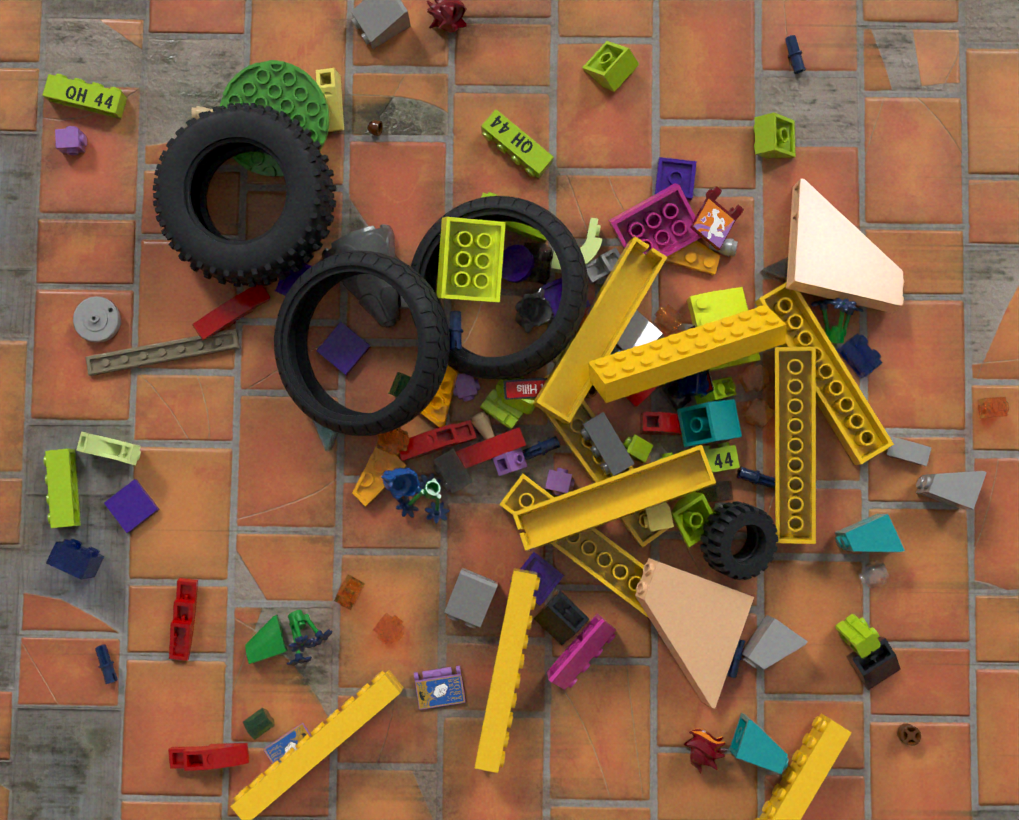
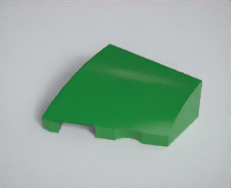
(266, 642)

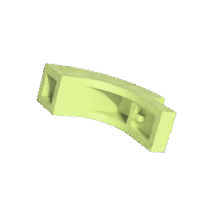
(589, 248)
(109, 448)

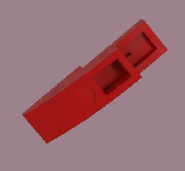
(438, 439)
(208, 757)

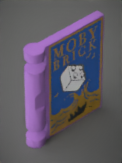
(439, 688)
(283, 744)

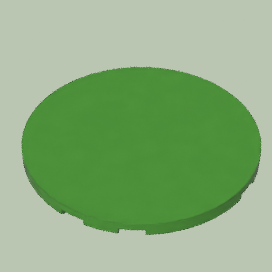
(285, 90)

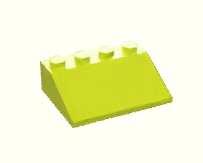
(470, 259)
(716, 305)

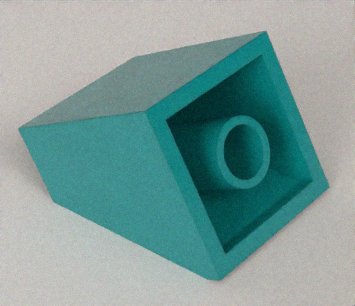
(709, 422)
(870, 535)
(756, 747)

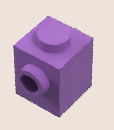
(70, 140)
(466, 387)
(510, 462)
(559, 481)

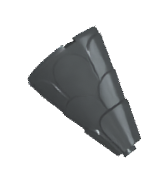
(372, 292)

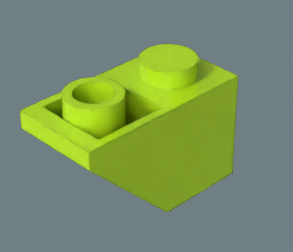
(722, 389)
(638, 448)

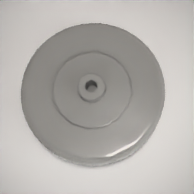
(97, 319)

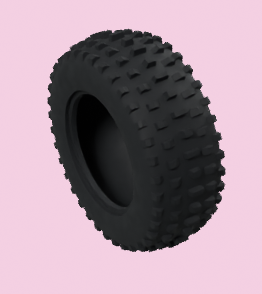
(190, 167)

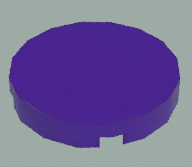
(517, 263)

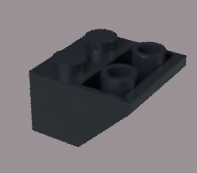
(561, 618)
(875, 666)

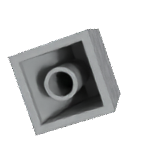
(380, 20)
(638, 332)
(953, 489)
(471, 598)
(771, 643)

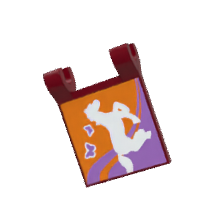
(714, 221)

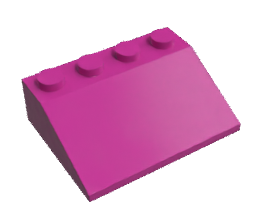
(658, 221)
(580, 652)

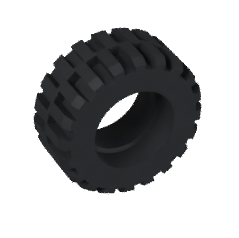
(758, 546)

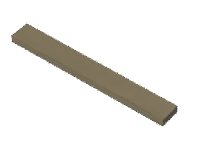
(161, 352)

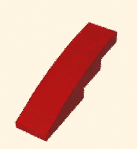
(230, 311)
(491, 448)
(183, 619)

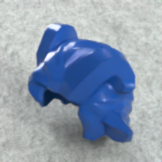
(401, 482)

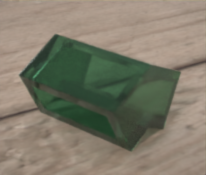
(399, 384)
(259, 723)

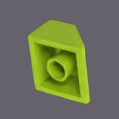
(611, 65)
(774, 136)
(690, 516)

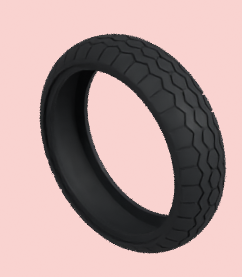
(574, 285)
(292, 340)

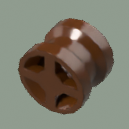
(913, 737)

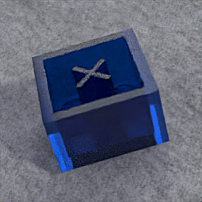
(75, 559)

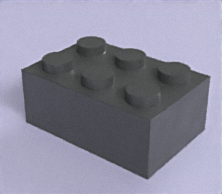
(606, 445)

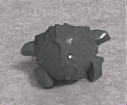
(533, 310)

